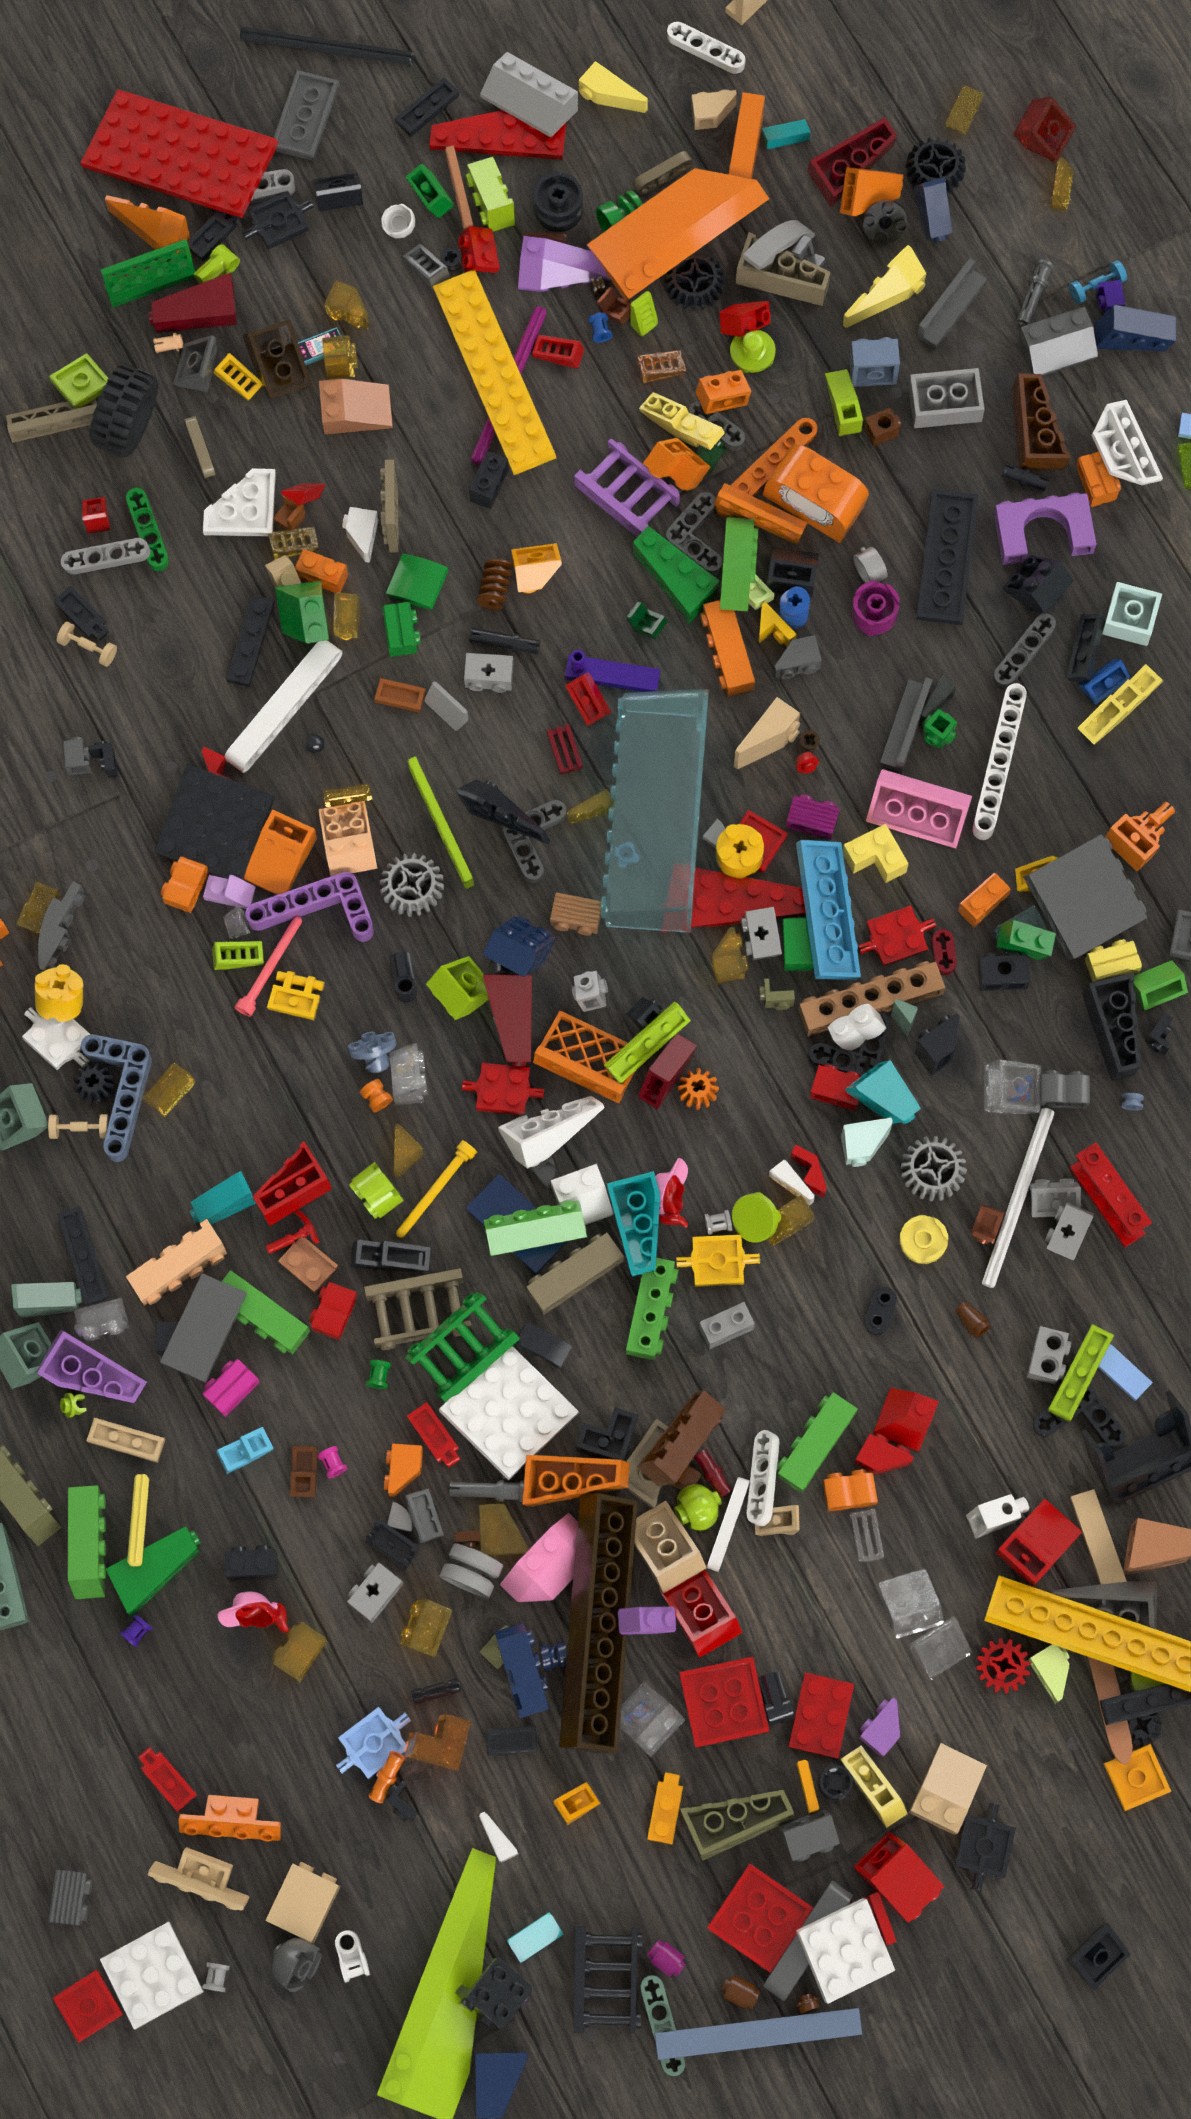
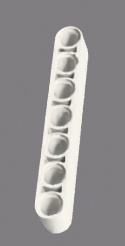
(283, 705)
(1002, 751)

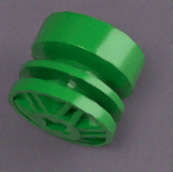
(610, 214)

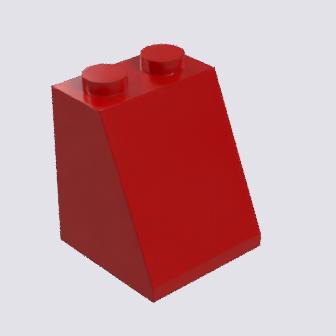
(899, 1876)

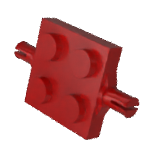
(896, 936)
(503, 1089)

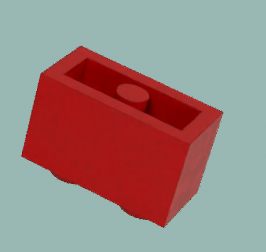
(830, 1087)

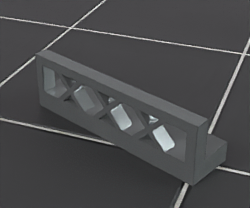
(951, 305)
(905, 724)

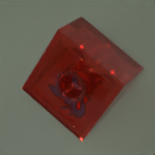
(1045, 128)

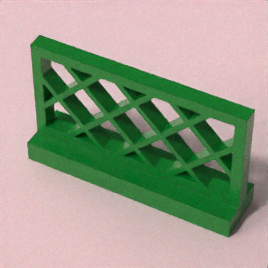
(148, 281)

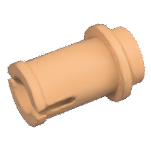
(168, 343)

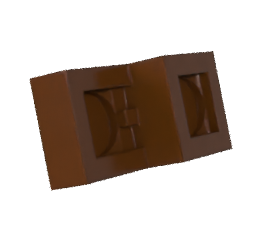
(304, 1471)

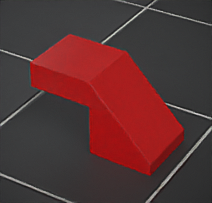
(215, 762)
(814, 1179)

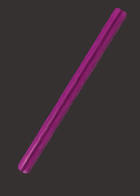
(520, 359)

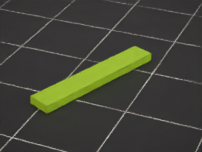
(440, 822)

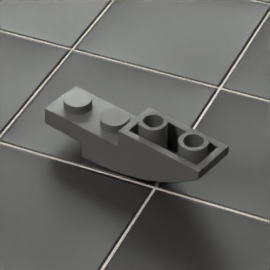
(53, 936)

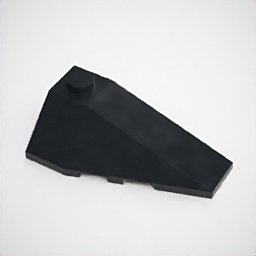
(492, 805)

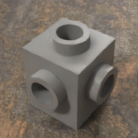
(590, 991)

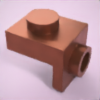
(615, 307)
(987, 1224)

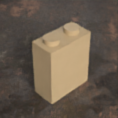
(303, 1902)

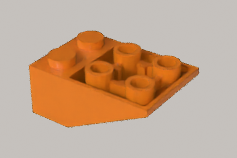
(279, 853)

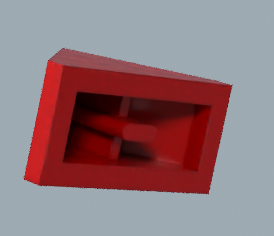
(95, 515)

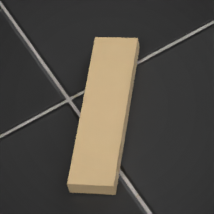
(1097, 1538)

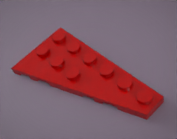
(497, 135)
(725, 899)

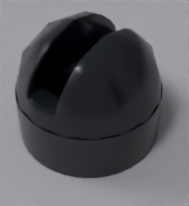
(315, 743)

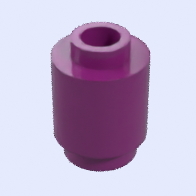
(667, 1958)

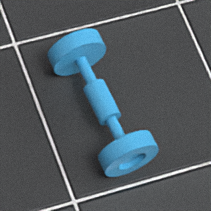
(1078, 292)

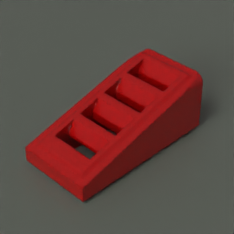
(571, 356)

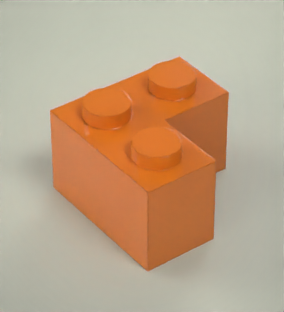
(677, 461)

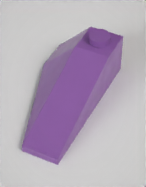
(555, 264)

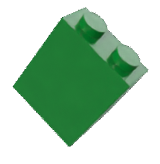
(303, 611)

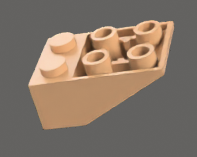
(347, 838)

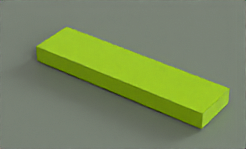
(647, 1042)
(1081, 1373)

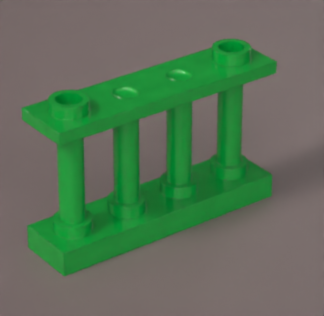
(483, 1357)

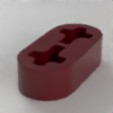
(949, 951)

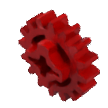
(1014, 1669)

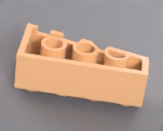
(177, 1264)

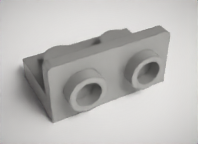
(1048, 1196)

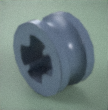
(1132, 1101)

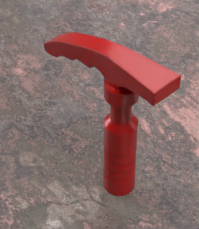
(289, 1239)

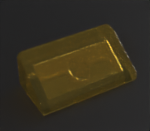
(1062, 185)
(347, 795)
(169, 1089)

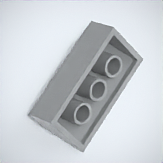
(530, 94)

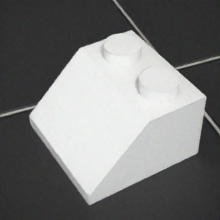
(588, 1188)

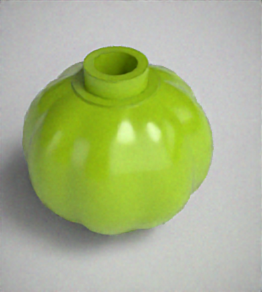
(697, 1507)

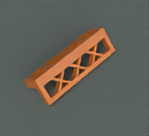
(764, 514)

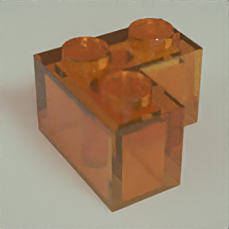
(444, 1748)

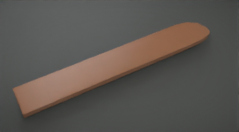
(1107, 1687)

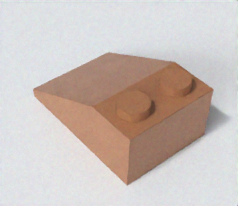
(354, 406)

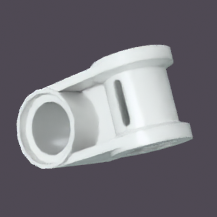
(351, 1957)

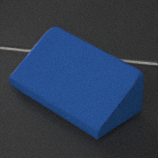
(1105, 681)

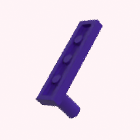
(612, 673)

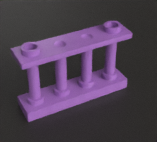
(605, 496)

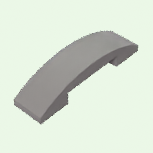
(775, 241)

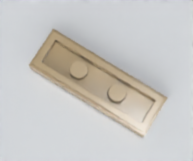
(126, 1440)

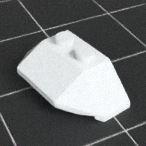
(1124, 445)

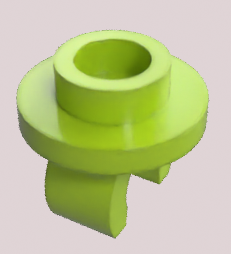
(68, 1405)

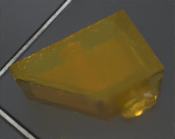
(346, 615)
(793, 1218)

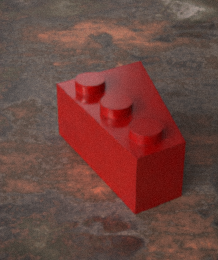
(292, 1186)

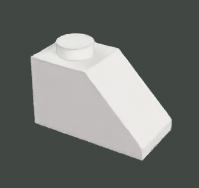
(361, 530)

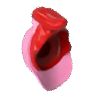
(671, 1191)
(254, 1610)

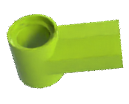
(221, 262)

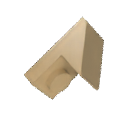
(783, 1520)

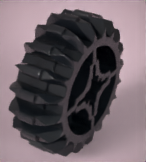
(941, 158)
(711, 280)

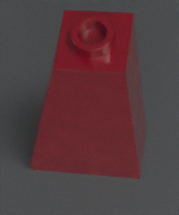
(196, 307)
(512, 1010)

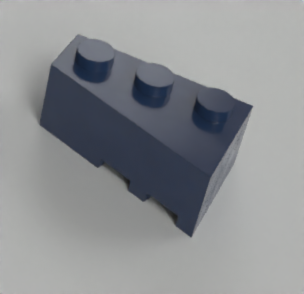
(522, 1670)

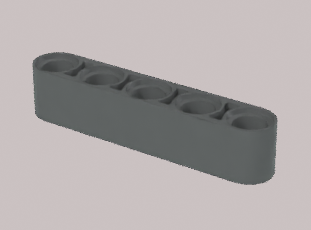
(794, 1959)

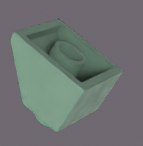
(20, 1115)
(22, 1354)

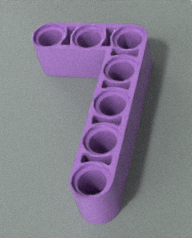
(315, 903)

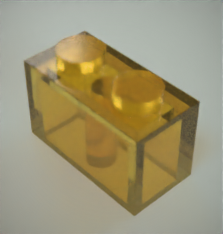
(339, 357)
(300, 1651)

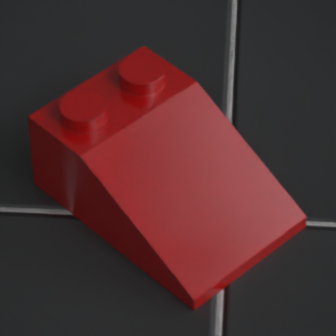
(702, 1613)

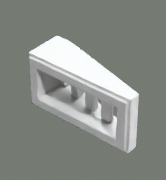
(791, 1181)
(502, 1846)

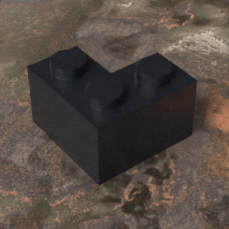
(612, 1442)

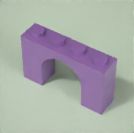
(1070, 511)

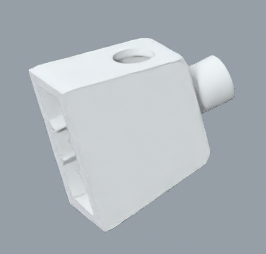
(996, 1514)

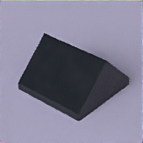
(338, 191)
(1098, 1956)

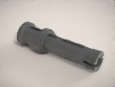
(1037, 284)
(500, 1490)

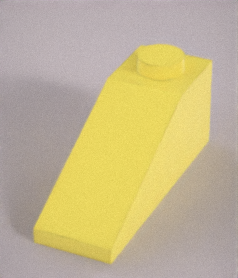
(609, 90)
(874, 1786)

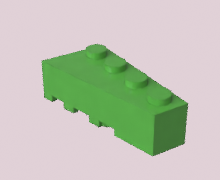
(738, 563)
(86, 1542)

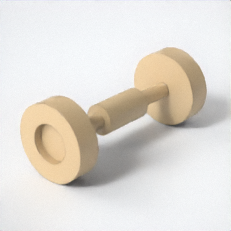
(107, 654)
(54, 1126)

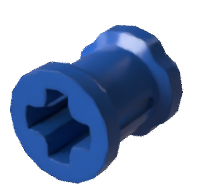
(600, 327)

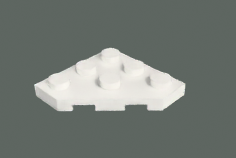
(244, 507)

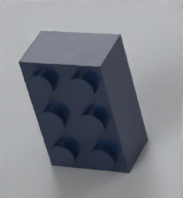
(519, 946)

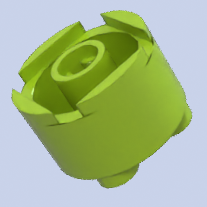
(377, 1190)

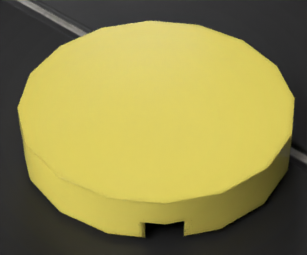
(923, 1239)

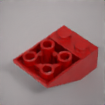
(1038, 1542)

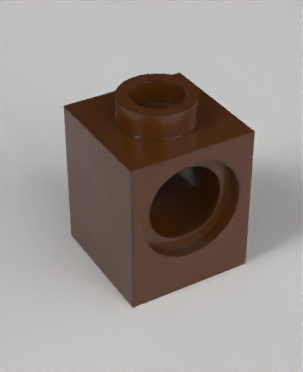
(880, 435)

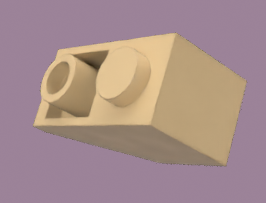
(712, 108)
(282, 572)

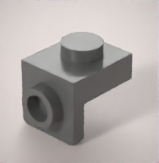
(804, 250)

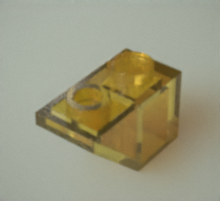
(347, 305)
(727, 958)

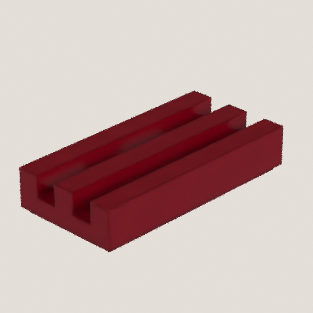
(558, 731)

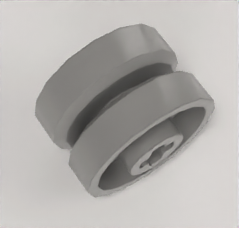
(471, 1570)

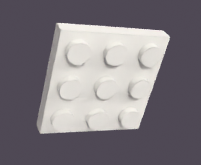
(845, 1950)
(151, 1975)

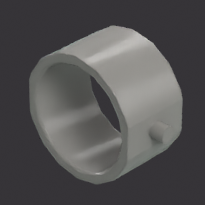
(870, 565)

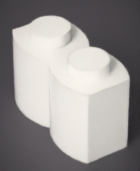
(859, 1026)

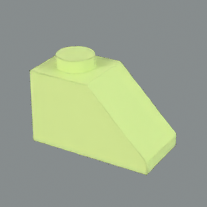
(1052, 1669)

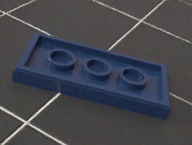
(504, 1200)

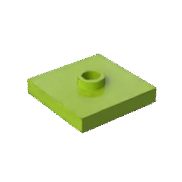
(79, 381)

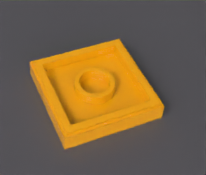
(1139, 1779)

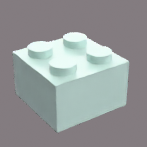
(1132, 614)

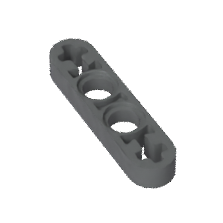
(1022, 649)

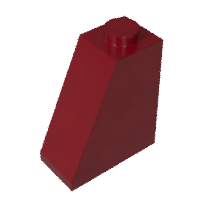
(666, 1070)

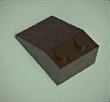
(277, 359)

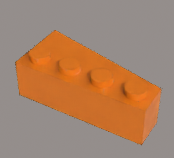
(565, 1478)

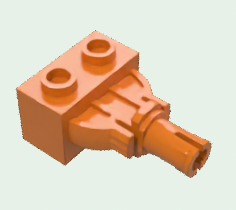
(1136, 838)

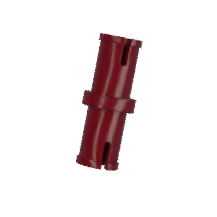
(713, 1473)

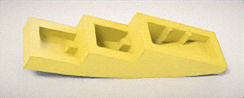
(1120, 704)

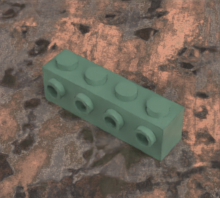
(12, 1602)

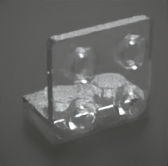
(101, 1319)
(912, 1603)

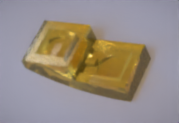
(964, 109)
(35, 910)

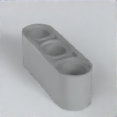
(273, 188)

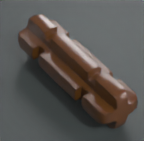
(560, 237)

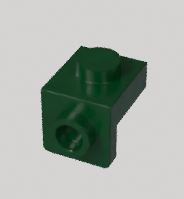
(712, 456)
(646, 621)

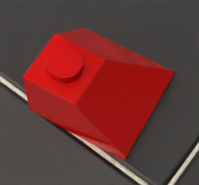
(906, 1418)

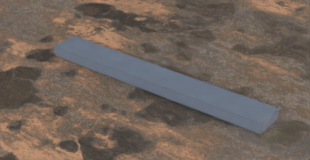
(758, 2033)

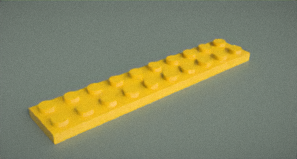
(494, 372)
(1091, 1632)

